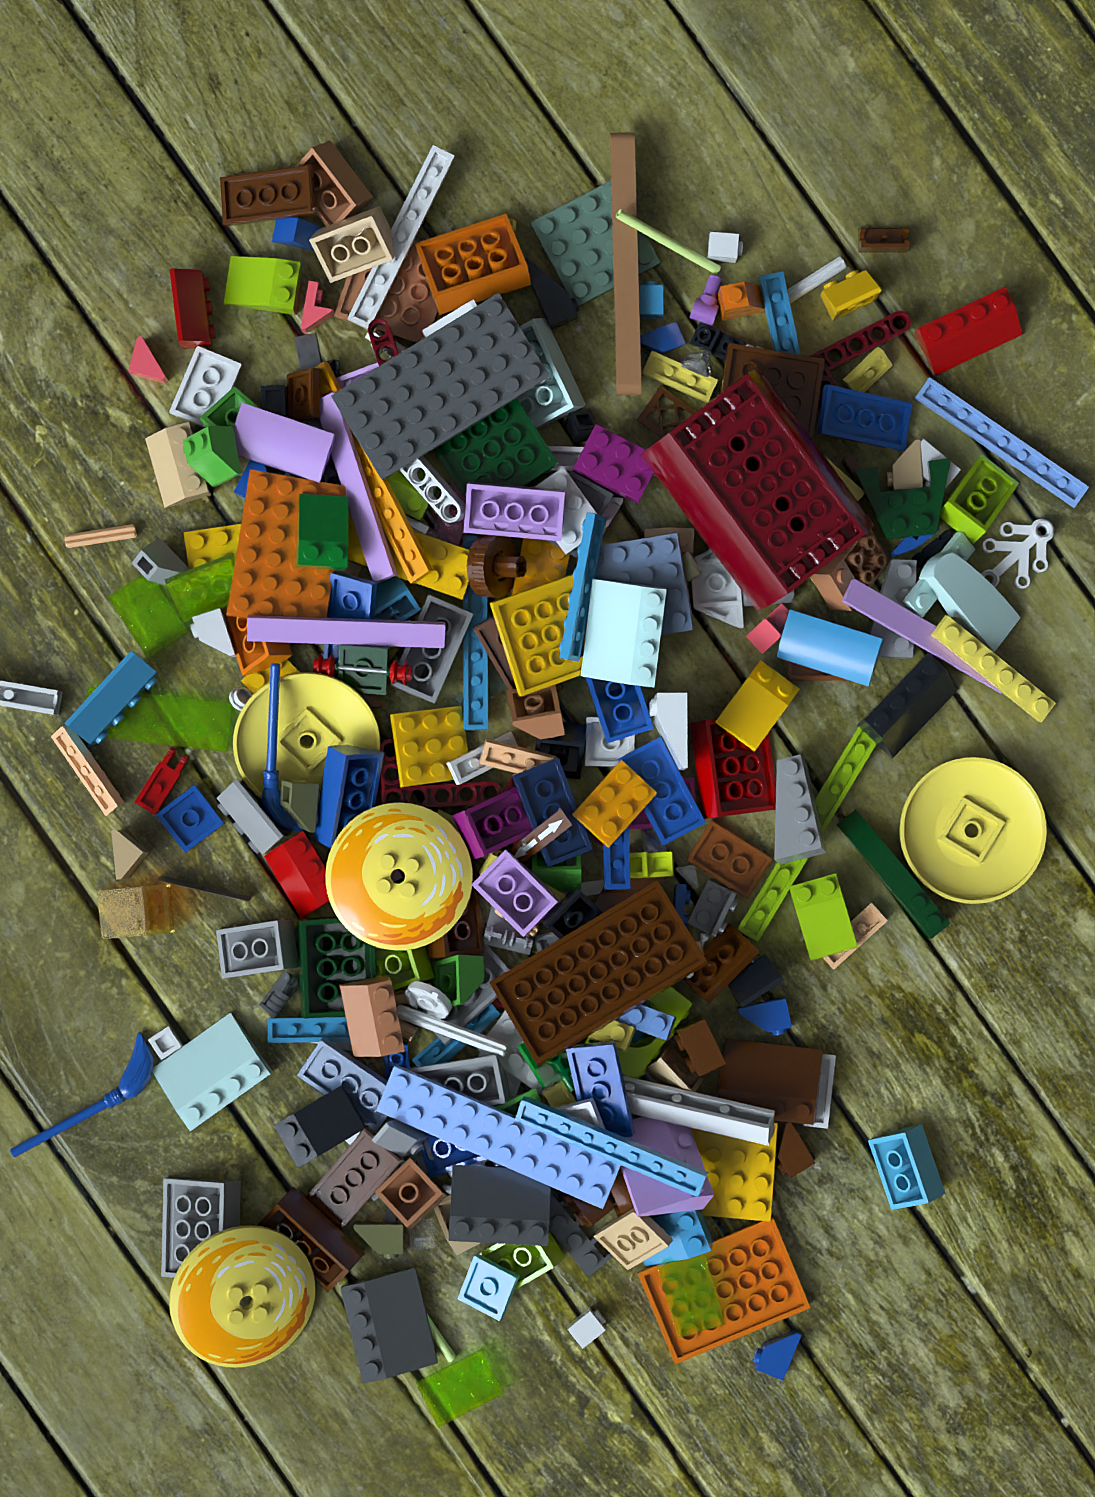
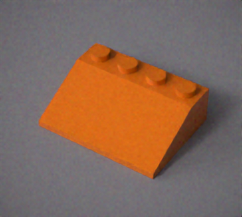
(473, 263)

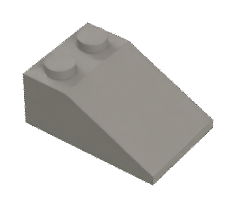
(257, 948)

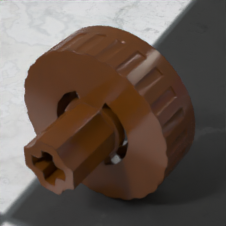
(491, 573)

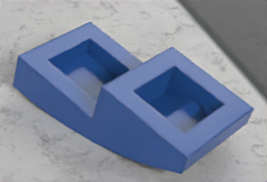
(909, 544)

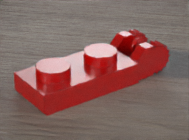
(161, 783)

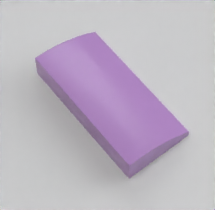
(282, 443)
(514, 511)

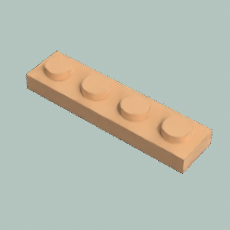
(87, 769)

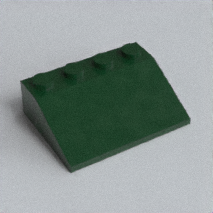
(327, 959)

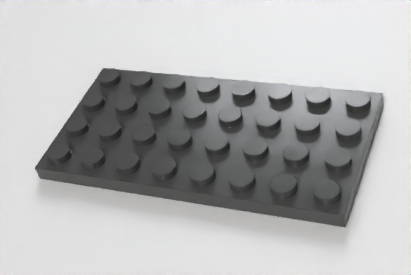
(440, 386)

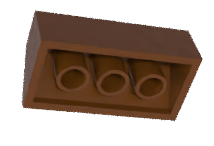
(466, 934)
(321, 1241)

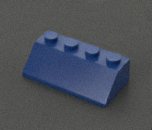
(346, 789)

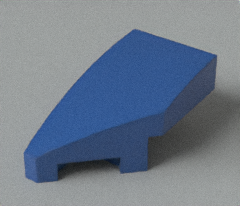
(663, 339)

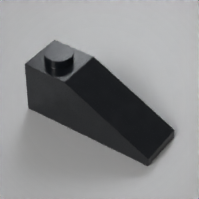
(552, 298)

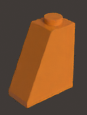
(739, 300)

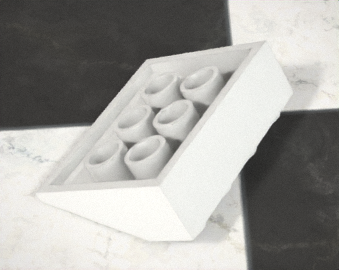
(670, 719)

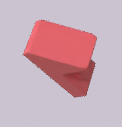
(314, 315)
(769, 630)

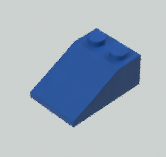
(619, 708)
(445, 1156)

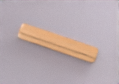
(100, 536)

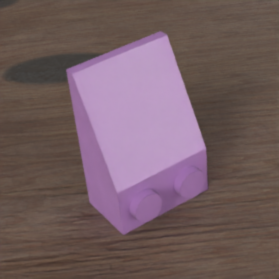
(516, 893)

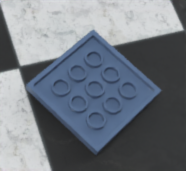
(653, 563)

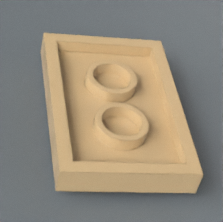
(633, 1238)

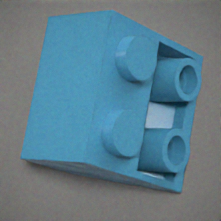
(395, 601)

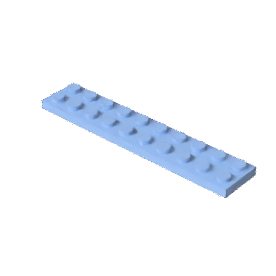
(496, 1136)

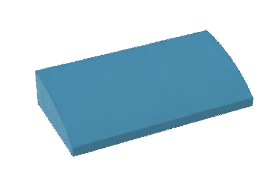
(830, 648)

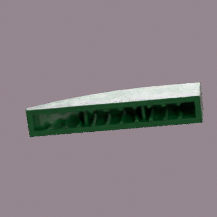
(893, 875)

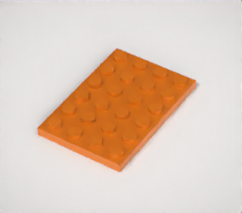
(265, 559)
(751, 1283)

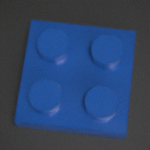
(190, 818)

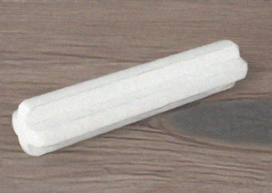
(816, 279)

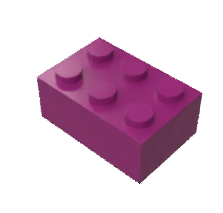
(614, 464)

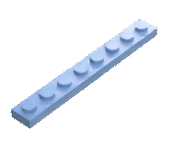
(1001, 442)

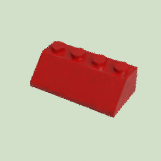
(969, 331)

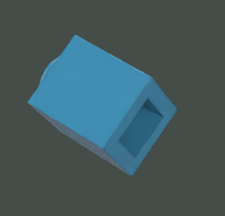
(650, 300)

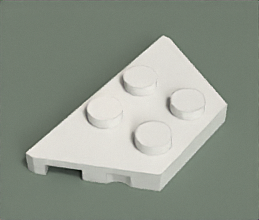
(716, 591)

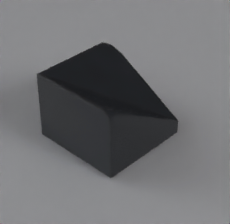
(580, 425)

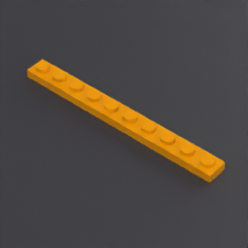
(387, 505)

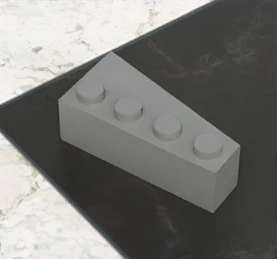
(897, 583)
(796, 819)

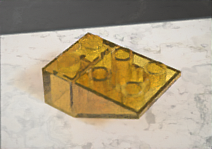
(135, 911)

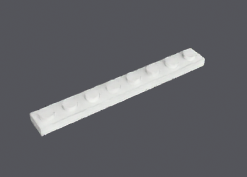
(403, 235)

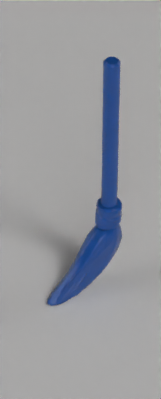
(272, 792)
(131, 1085)

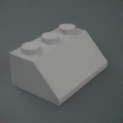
(250, 817)

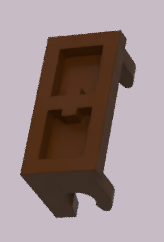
(883, 240)

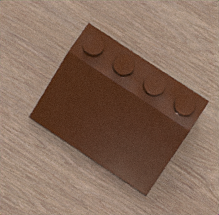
(772, 1078)

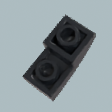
(713, 340)

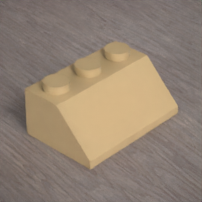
(353, 244)
(175, 478)

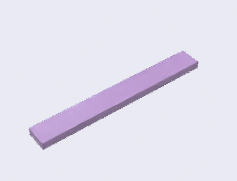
(358, 492)
(905, 624)
(346, 631)

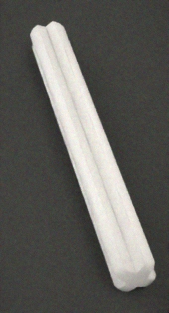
(452, 1030)

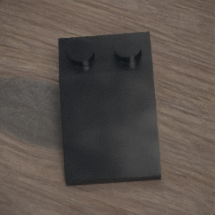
(320, 1126)

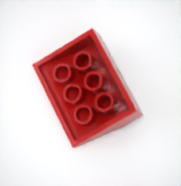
(730, 773)

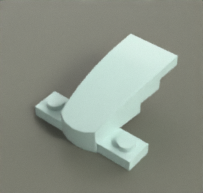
(963, 594)

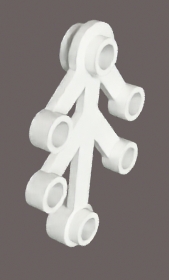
(1020, 550)

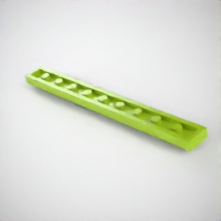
(827, 803)

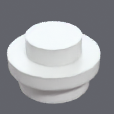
(239, 697)

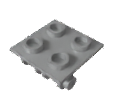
(503, 935)

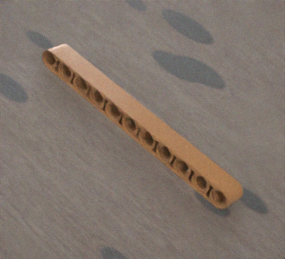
(625, 265)

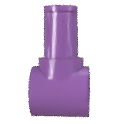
(706, 305)

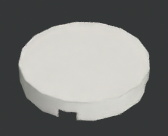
(429, 999)

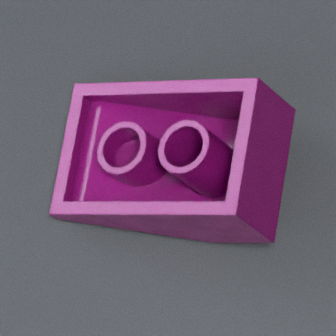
(493, 823)

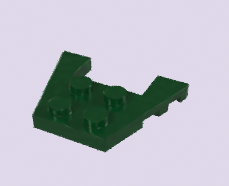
(907, 511)

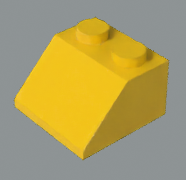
(850, 294)

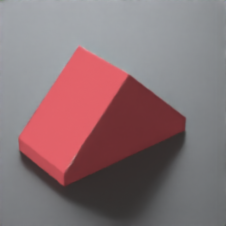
(144, 363)

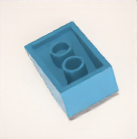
(689, 1236)

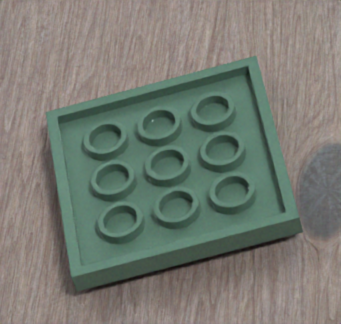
(581, 245)

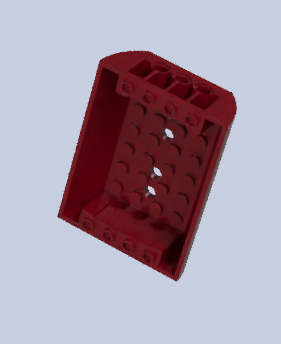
(737, 506)

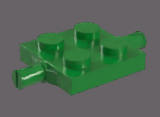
(552, 1071)

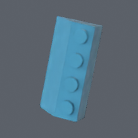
(112, 698)

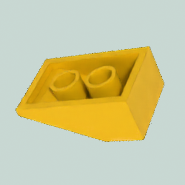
(757, 705)

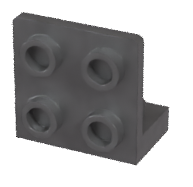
(712, 908)

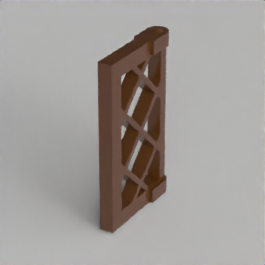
(652, 403)

